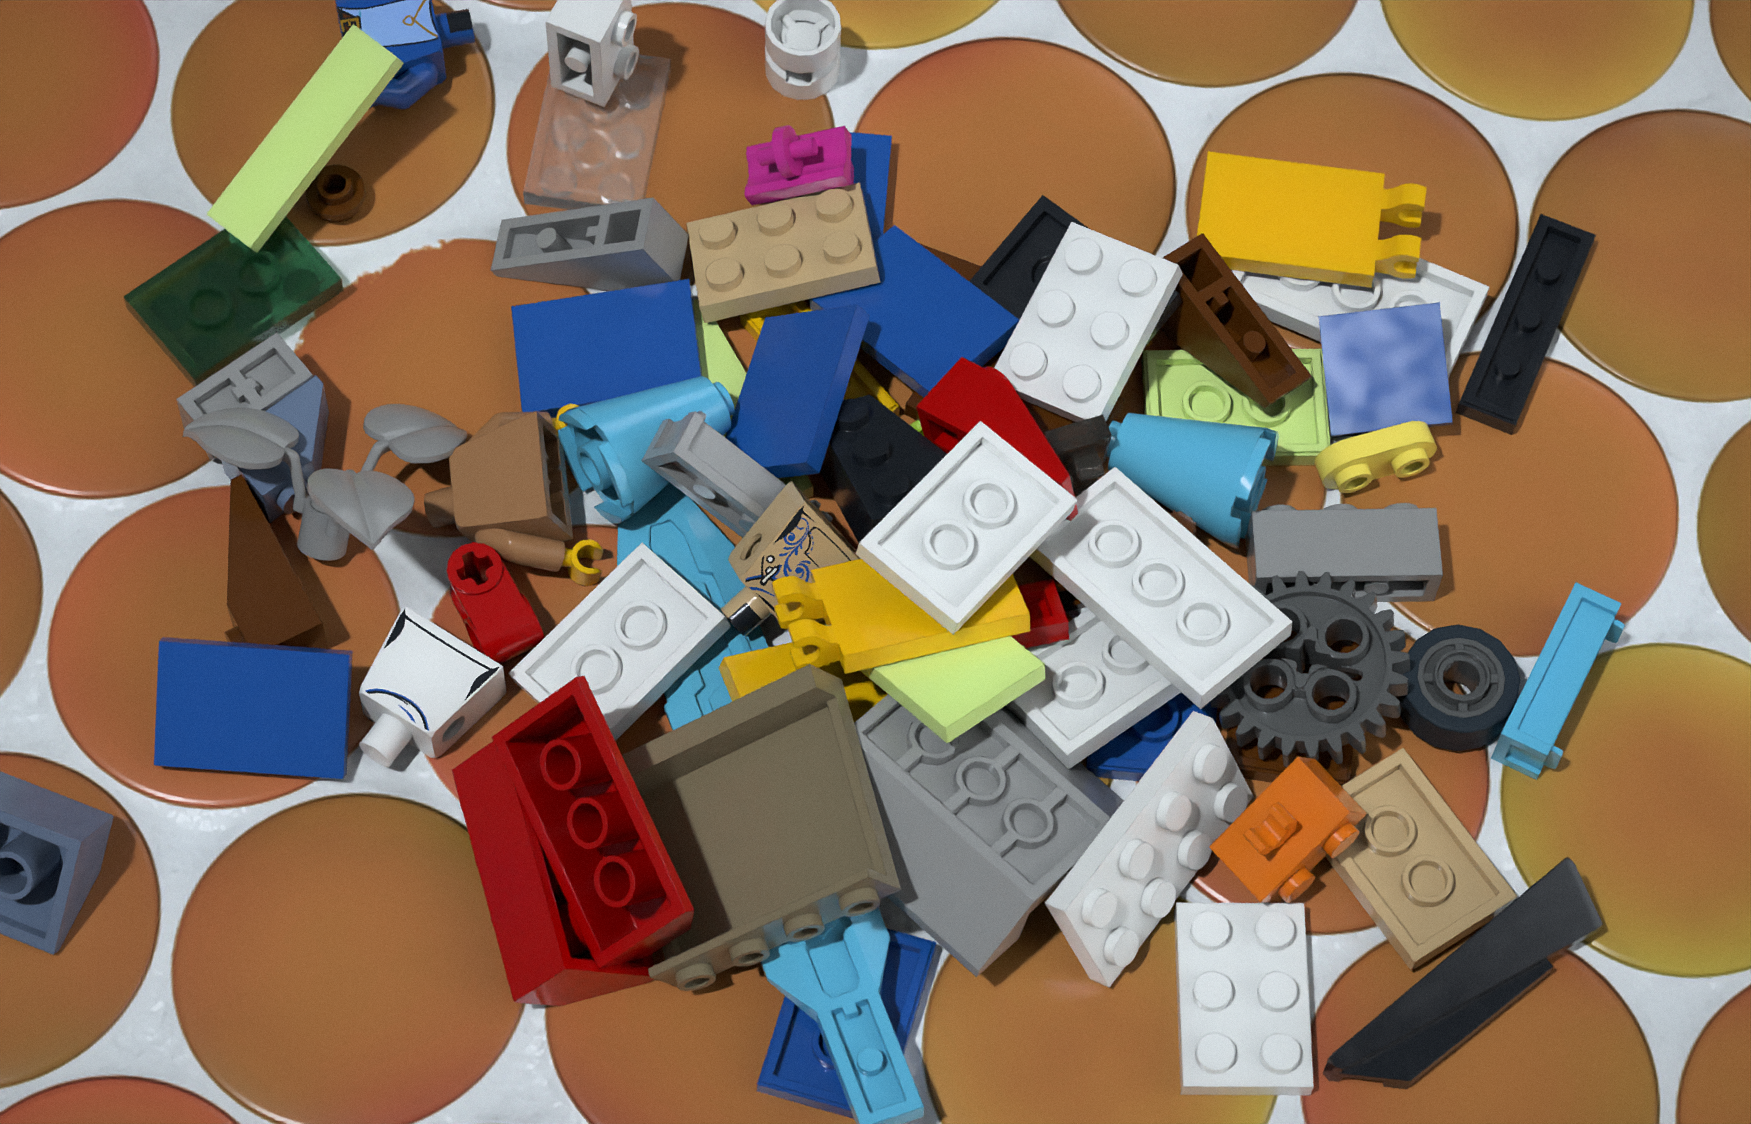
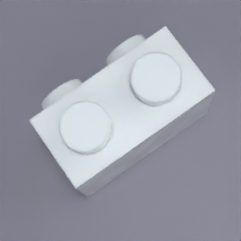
(591, 46)

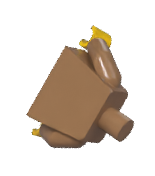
(515, 495)

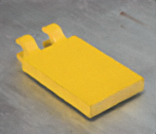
(1308, 220)
(875, 622)

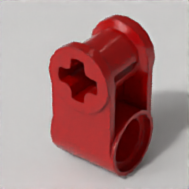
(493, 612)

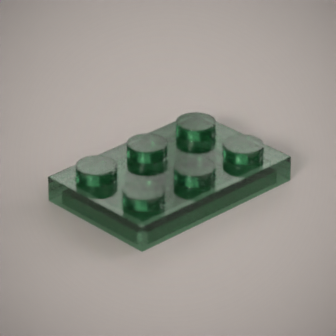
(231, 298)

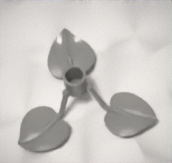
(338, 500)

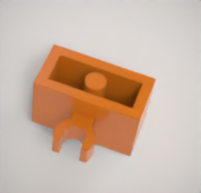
(1289, 832)

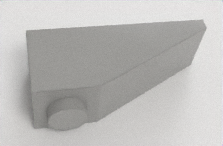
(593, 246)

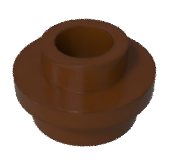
(339, 206)

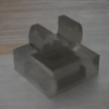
(1082, 450)

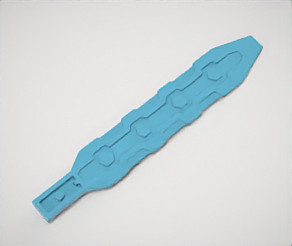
(842, 969)

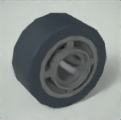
(1466, 657)

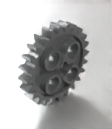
(1294, 718)

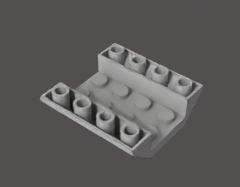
(977, 824)

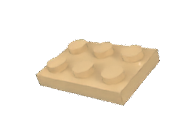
(782, 253)
(1417, 863)

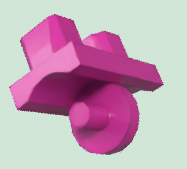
(798, 164)

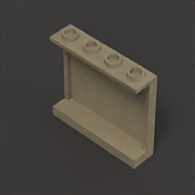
(764, 823)

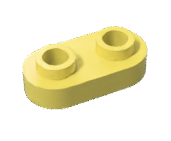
(1376, 454)

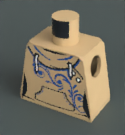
(783, 542)

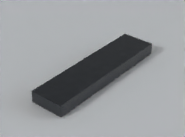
(1525, 324)

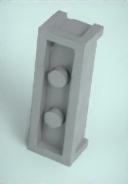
(713, 472)

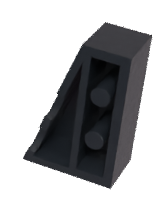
(874, 462)

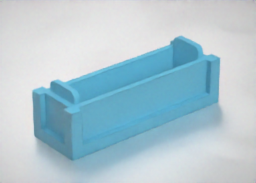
(1556, 681)

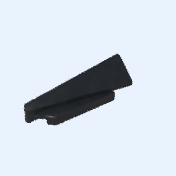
(1471, 984)

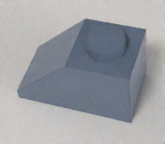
(308, 413)

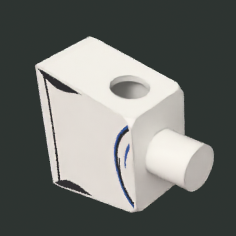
(425, 690)

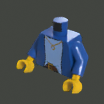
(411, 34)

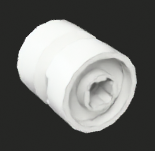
(802, 47)

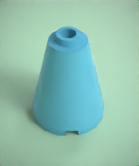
(612, 436)
(1196, 468)

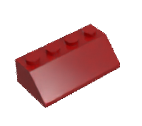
(594, 827)
(530, 916)

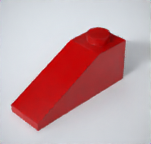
(986, 395)

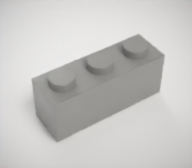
(1381, 549)

